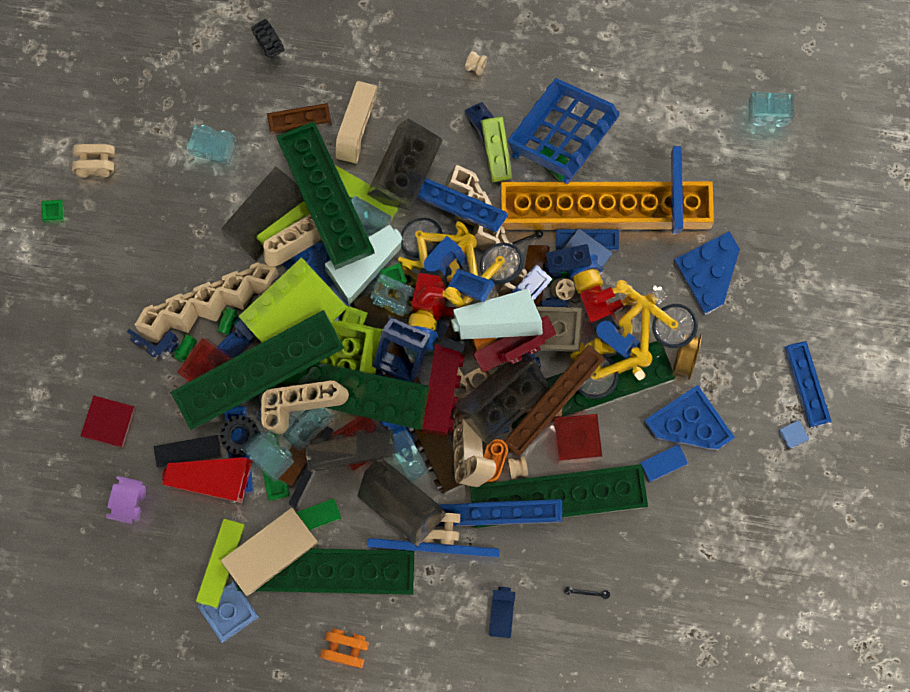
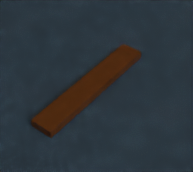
(554, 400)

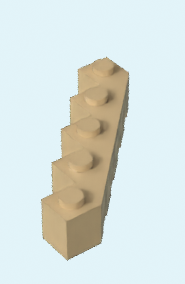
(467, 183)
(205, 301)

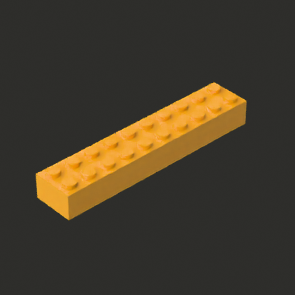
(604, 205)

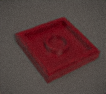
(108, 421)

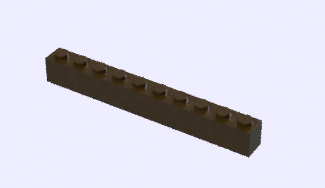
(436, 447)

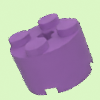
(125, 500)

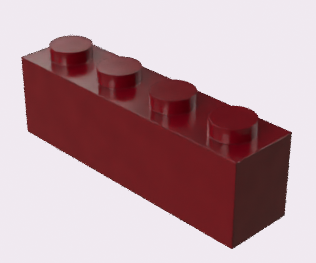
(441, 397)

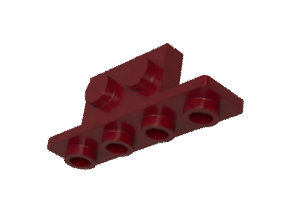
(511, 348)

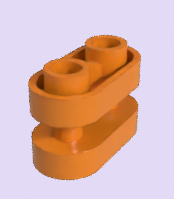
(496, 451)
(336, 638)

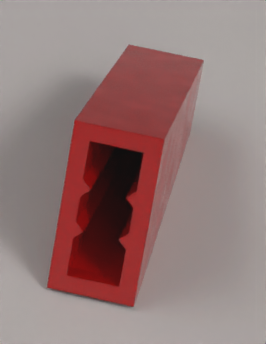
(213, 478)

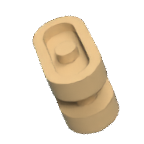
(93, 151)
(448, 535)

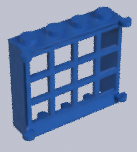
(540, 112)

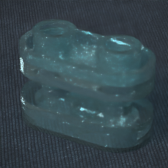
(381, 298)

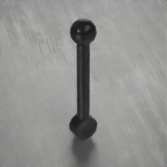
(538, 234)
(605, 594)

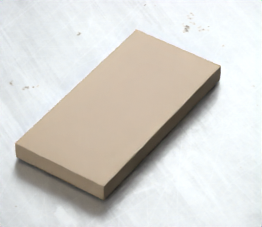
(269, 551)

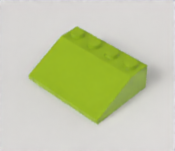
(290, 301)
(360, 346)

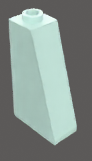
(356, 276)
(499, 317)

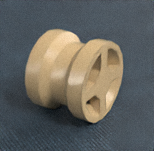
(475, 63)
(568, 288)
(517, 467)

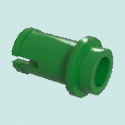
(227, 320)
(184, 348)

